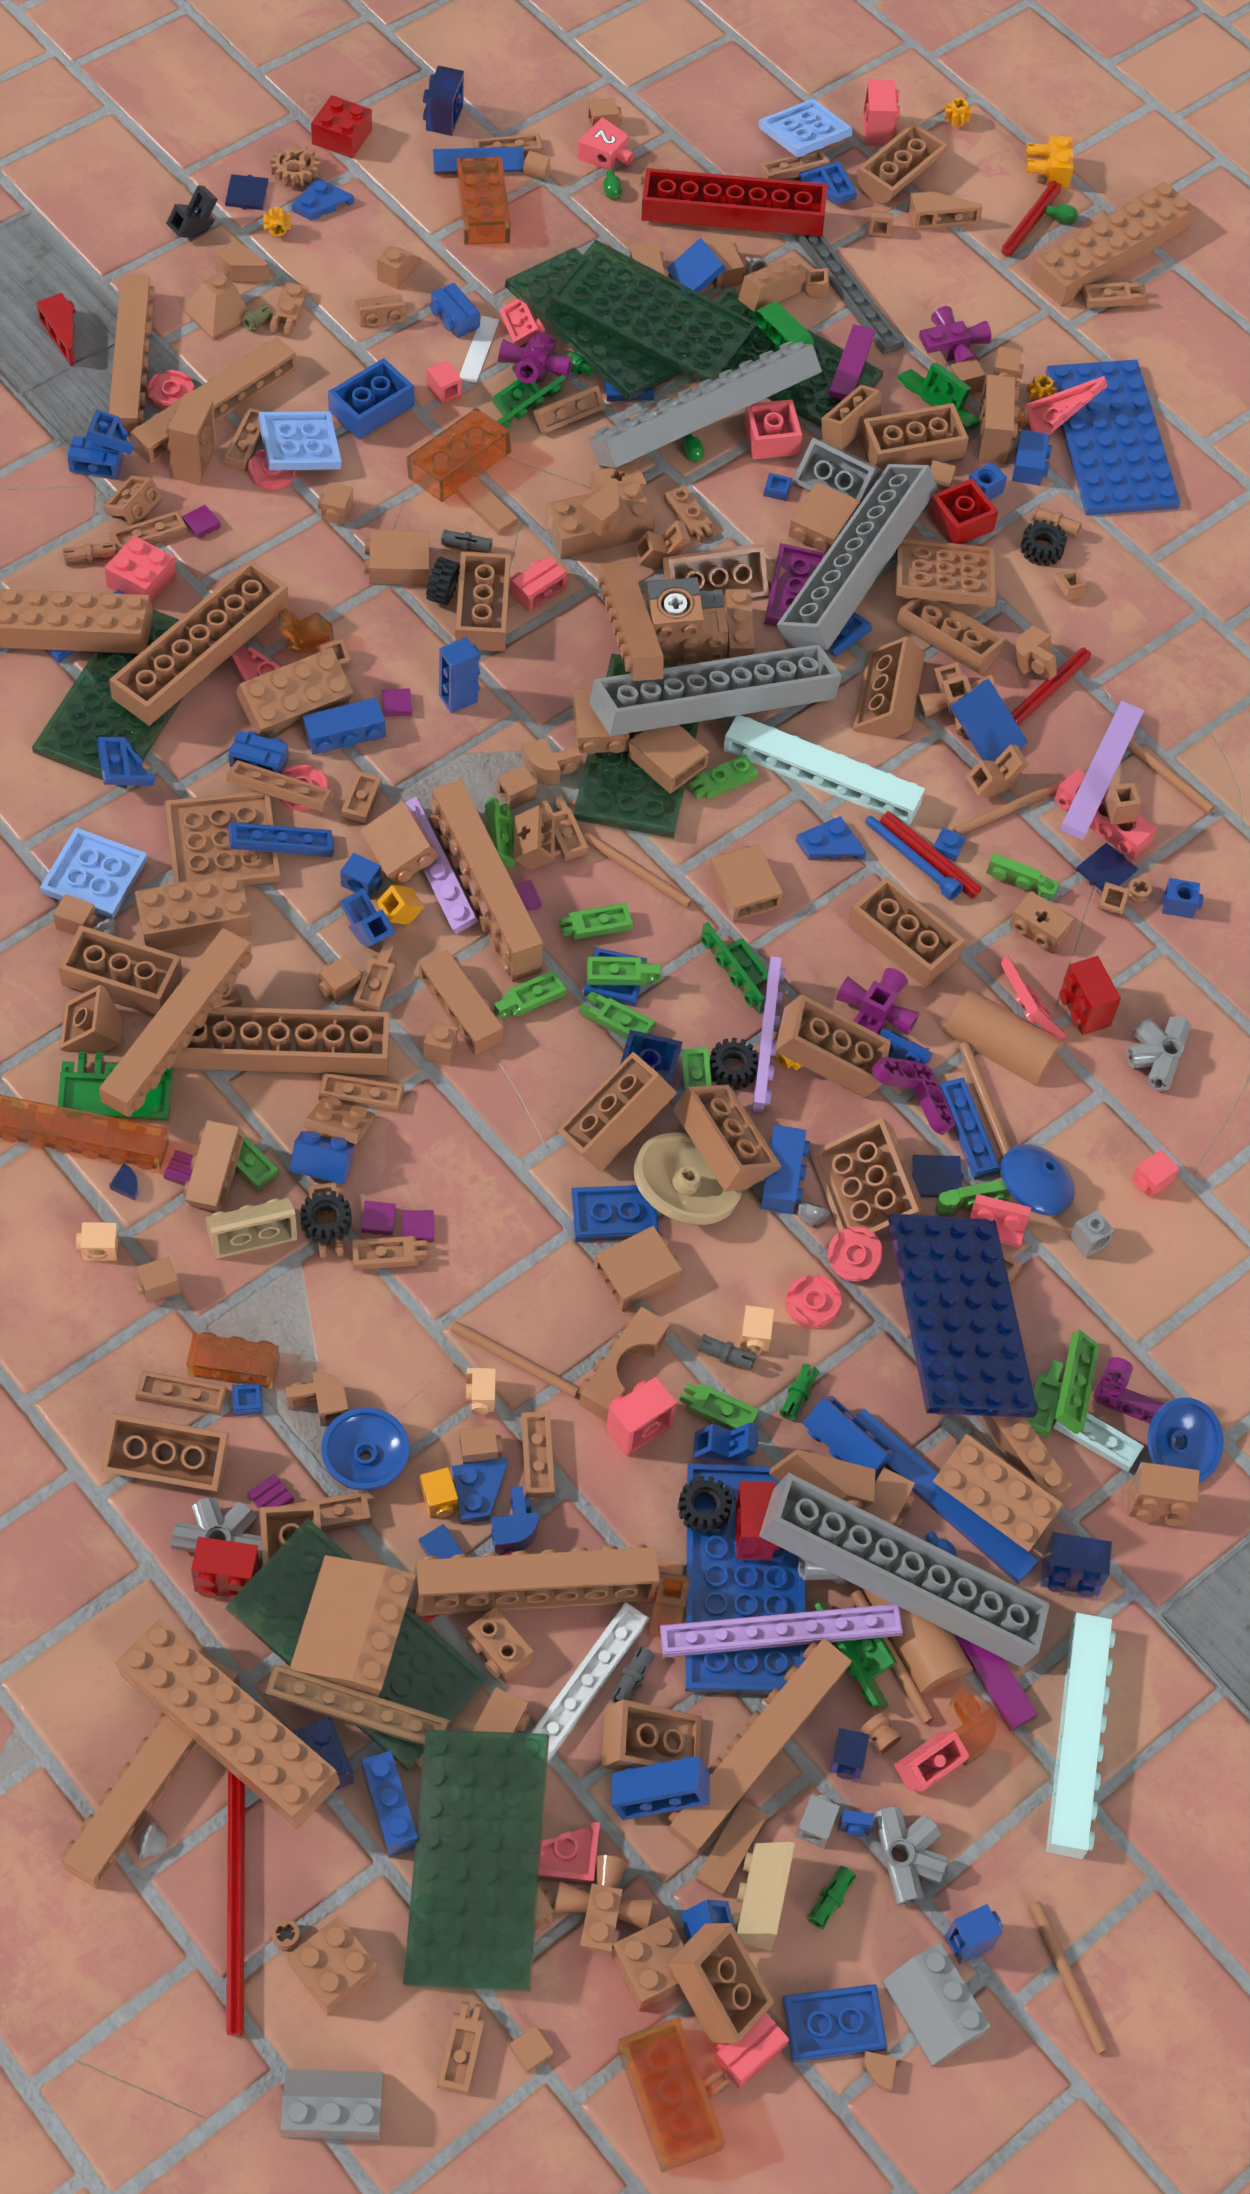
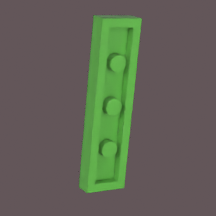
(1077, 1382)

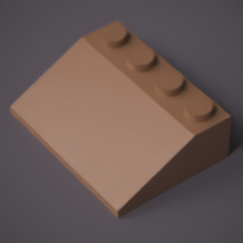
(867, 1178)
(353, 1623)

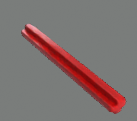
(1031, 218)
(1047, 688)
(929, 853)

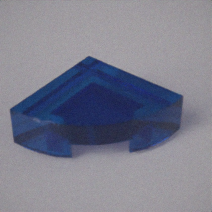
(125, 1182)

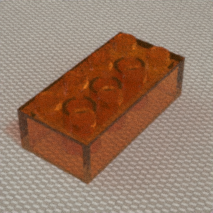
(483, 200)
(458, 454)
(670, 2094)

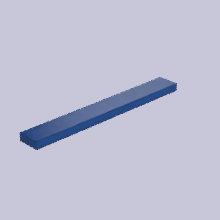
(989, 1540)

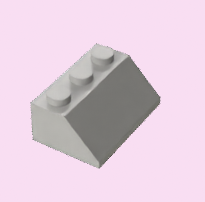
(836, 469)
(936, 2004)
(332, 2105)

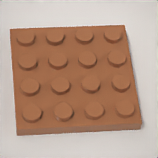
(945, 572)
(201, 838)

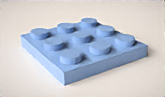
(805, 128)
(299, 440)
(94, 872)

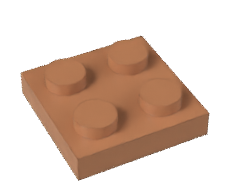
(339, 1119)

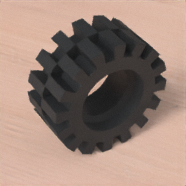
(1039, 552)
(443, 581)
(733, 1050)
(326, 1202)
(705, 1521)

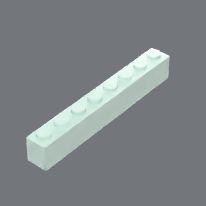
(823, 769)
(1079, 1737)

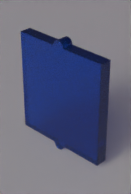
(247, 192)
(1106, 866)
(936, 1174)

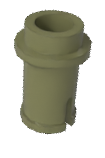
(253, 319)

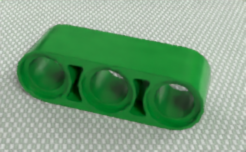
(780, 325)

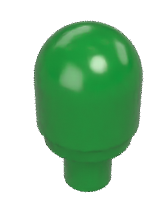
(612, 185)
(1063, 213)
(579, 365)
(693, 448)

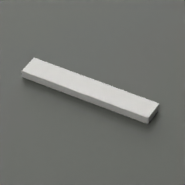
(591, 1676)

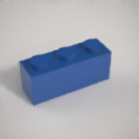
(459, 674)
(344, 726)
(781, 1187)
(847, 1435)
(660, 1788)
(389, 1803)

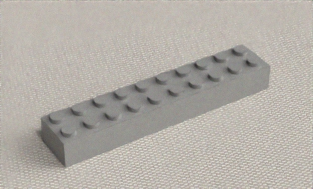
(704, 404)
(857, 556)
(715, 690)
(905, 1570)

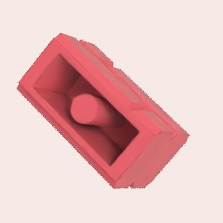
(538, 583)
(932, 1761)
(753, 2051)

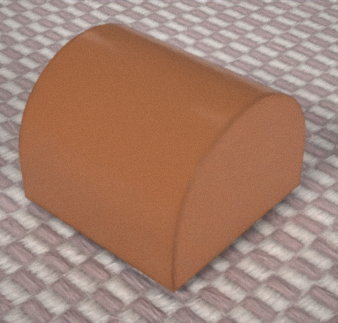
(537, 165)
(880, 224)
(817, 282)
(1071, 584)
(340, 650)
(1113, 898)

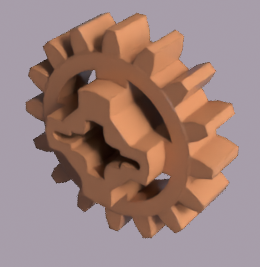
(295, 165)

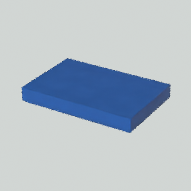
(987, 721)
(610, 1213)
(834, 2023)

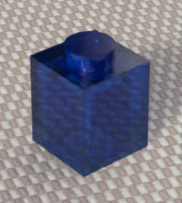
(849, 1754)

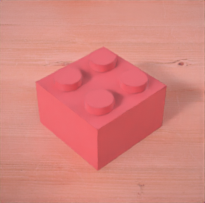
(880, 112)
(772, 429)
(140, 569)
(640, 1415)

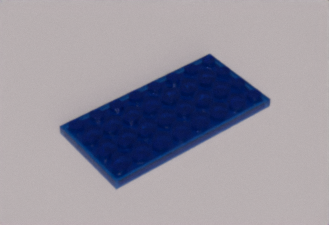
(962, 1316)

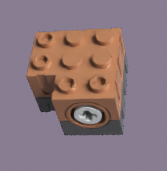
(687, 620)

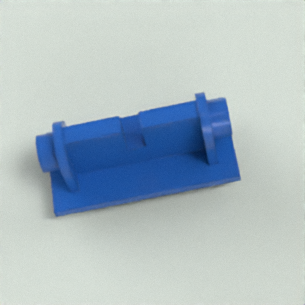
(905, 1050)

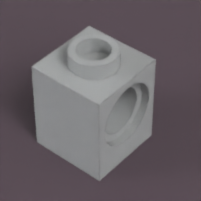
(1091, 1234)
(818, 1820)

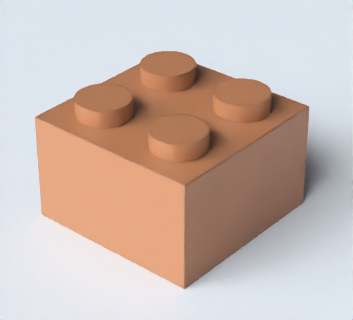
(1163, 1494)
(645, 1960)
(333, 1965)

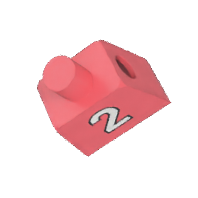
(604, 146)

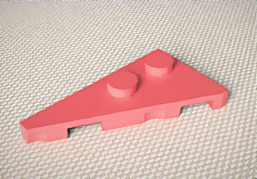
(1054, 410)
(251, 663)
(1029, 999)
(570, 1856)

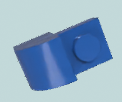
(366, 923)
(725, 1447)
(516, 1530)

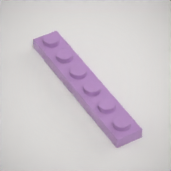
(444, 879)
(767, 1047)

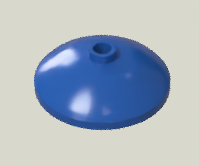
(1037, 1179)
(360, 1433)
(1196, 1435)

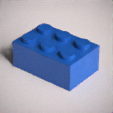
(371, 398)

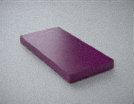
(799, 565)

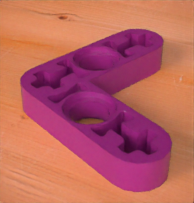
(923, 1081)
(1113, 1394)

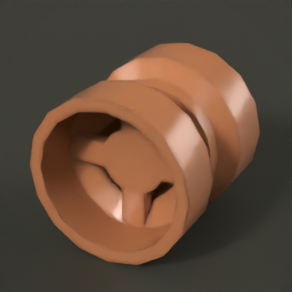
(881, 1733)

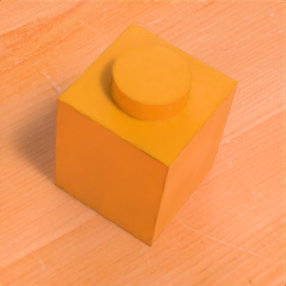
(400, 904)
(439, 1493)

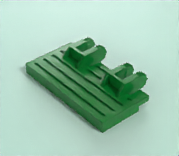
(82, 1093)

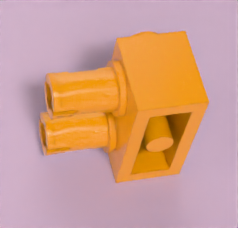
(1057, 162)

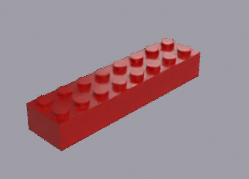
(734, 202)

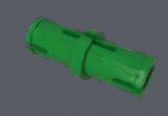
(799, 1392)
(831, 1897)

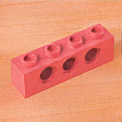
(1128, 837)

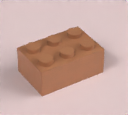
(997, 419)
(192, 438)
(721, 1983)

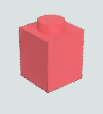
(444, 381)
(1155, 1174)

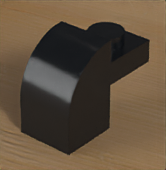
(194, 218)

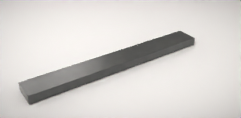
(851, 292)

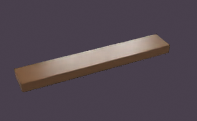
(352, 1705)

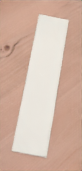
(479, 349)

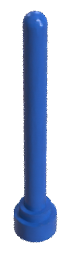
(949, 887)

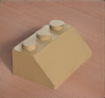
(252, 1227)
(763, 1893)

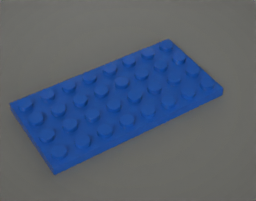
(1115, 441)
(737, 1589)

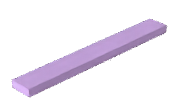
(1101, 770)
(780, 1630)

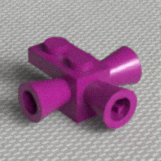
(953, 337)
(535, 358)
(879, 1002)

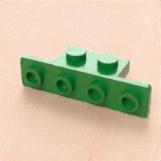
(941, 388)
(520, 396)
(741, 965)
(869, 1660)

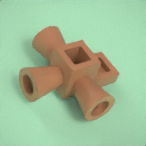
(952, 687)
(603, 1905)

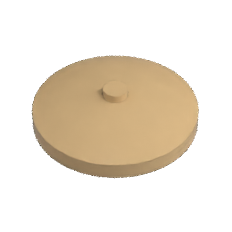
(680, 1182)

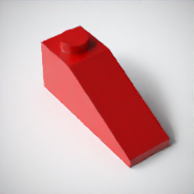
(58, 319)

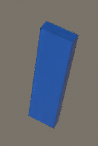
(445, 159)
(280, 839)
(970, 1129)

